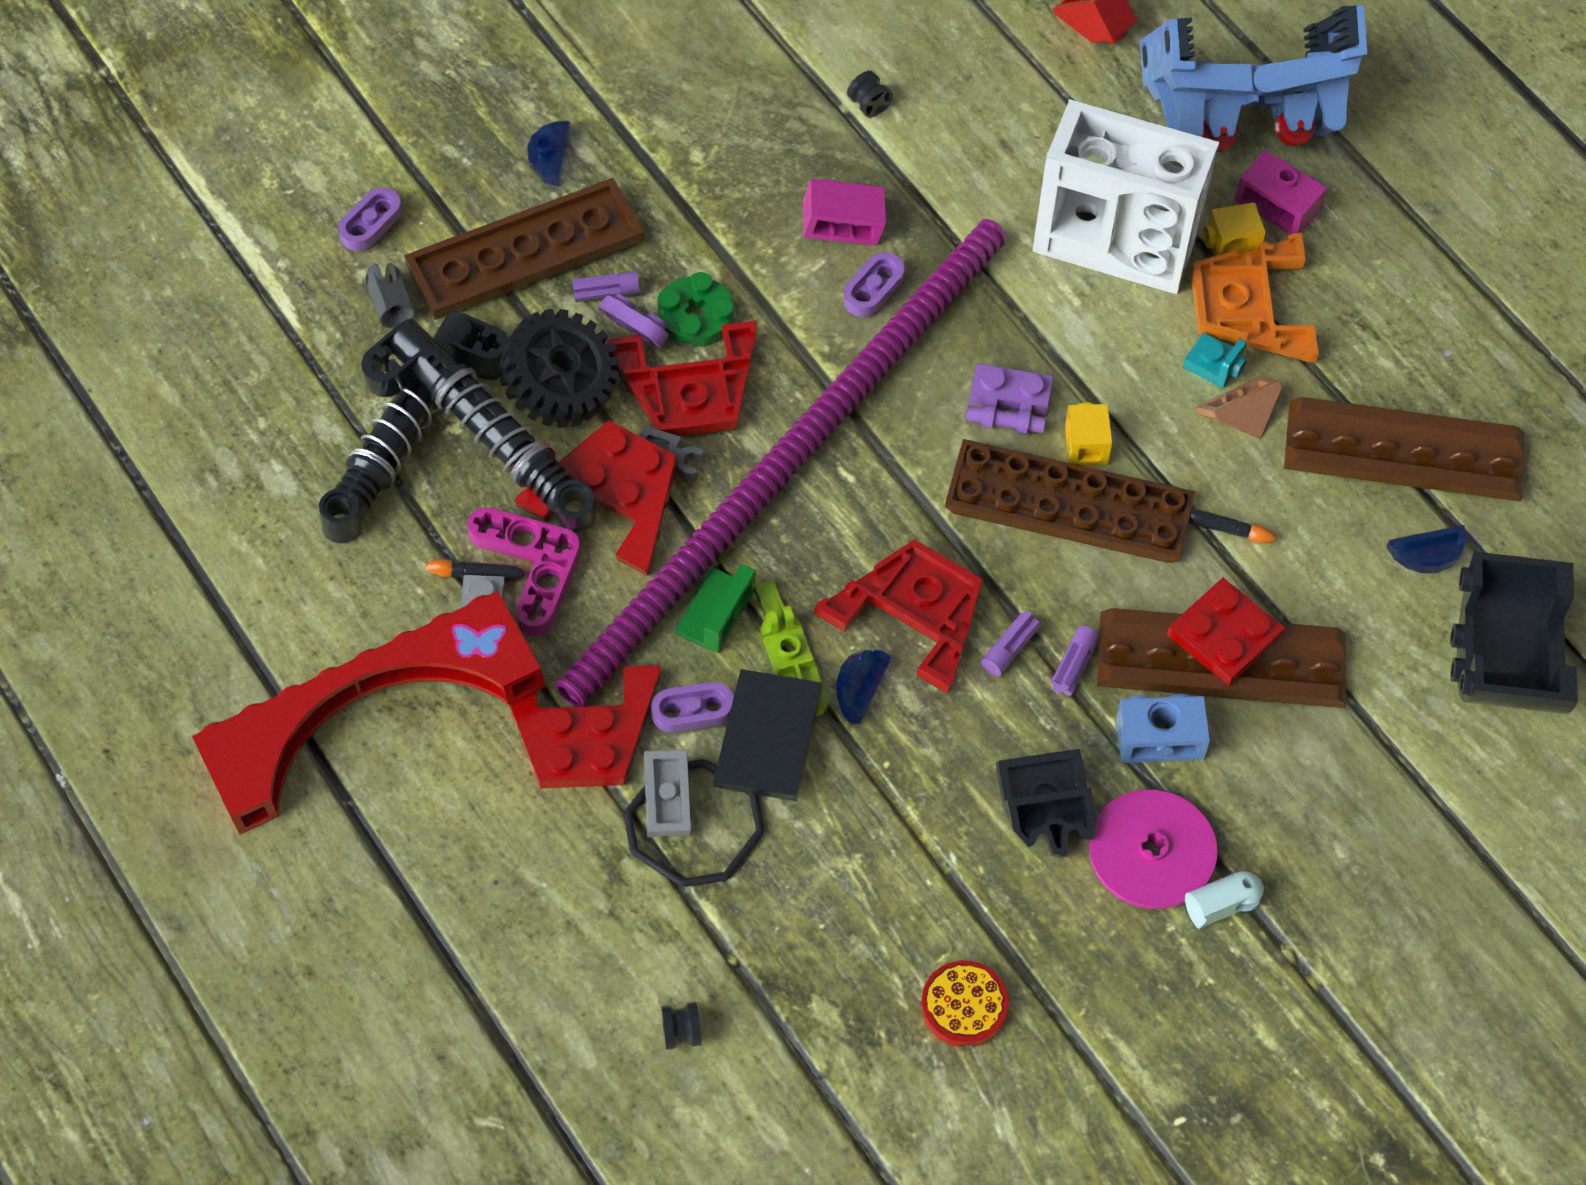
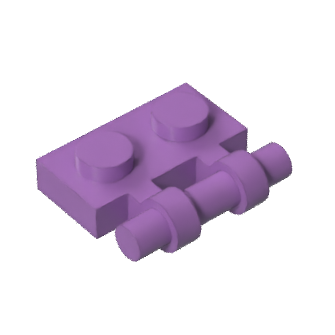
(1009, 390)

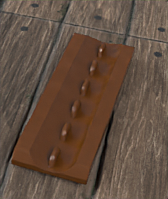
(1405, 448)
(1070, 501)
(1300, 668)

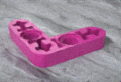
(545, 561)

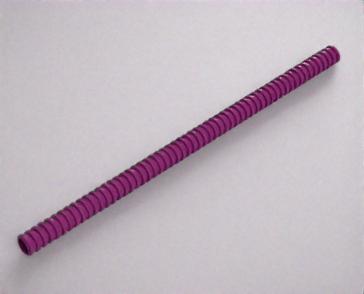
(779, 465)

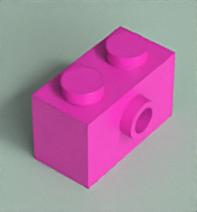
(1281, 193)
(844, 212)

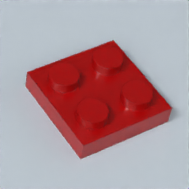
(1225, 631)

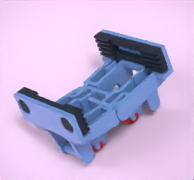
(1302, 94)

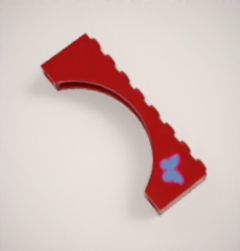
(257, 747)

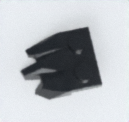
(1047, 798)

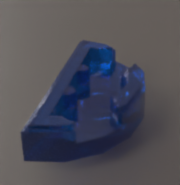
(547, 151)
(1430, 550)
(859, 681)

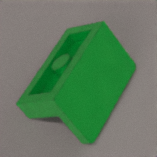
(717, 607)

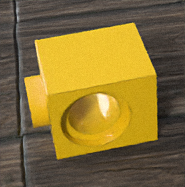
(1234, 229)
(1088, 434)

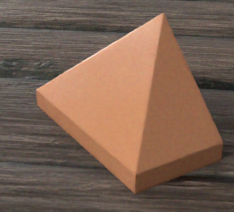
(1245, 406)

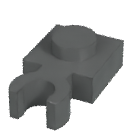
(672, 444)

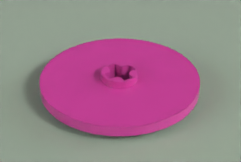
(1132, 872)

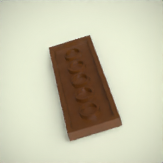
(524, 248)

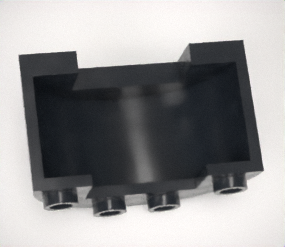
(1514, 634)

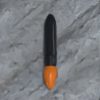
(1255, 533)
(447, 568)

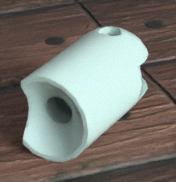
(1224, 898)

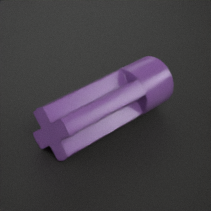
(600, 286)
(1010, 644)
(1075, 660)

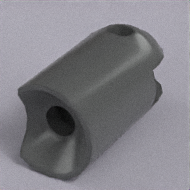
(389, 296)

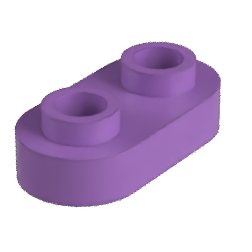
(367, 221)
(871, 287)
(622, 313)
(692, 705)

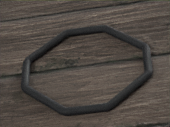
(693, 881)

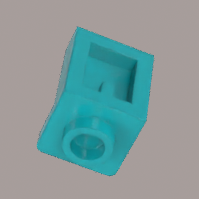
(1216, 360)

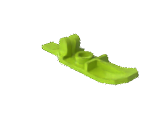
(782, 629)

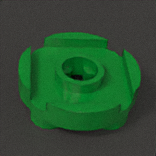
(695, 292)

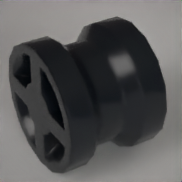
(869, 93)
(681, 1025)

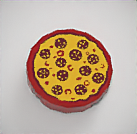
(964, 1003)

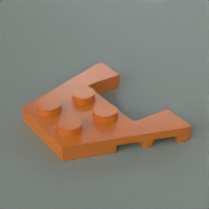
(1236, 301)

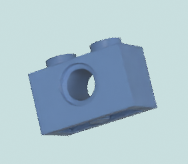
(1145, 742)

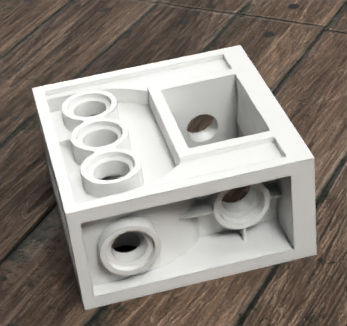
(1123, 196)

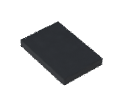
(768, 735)

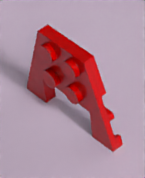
(693, 394)
(625, 477)
(922, 593)
(588, 742)

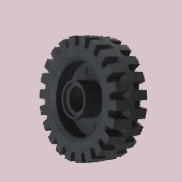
(543, 388)

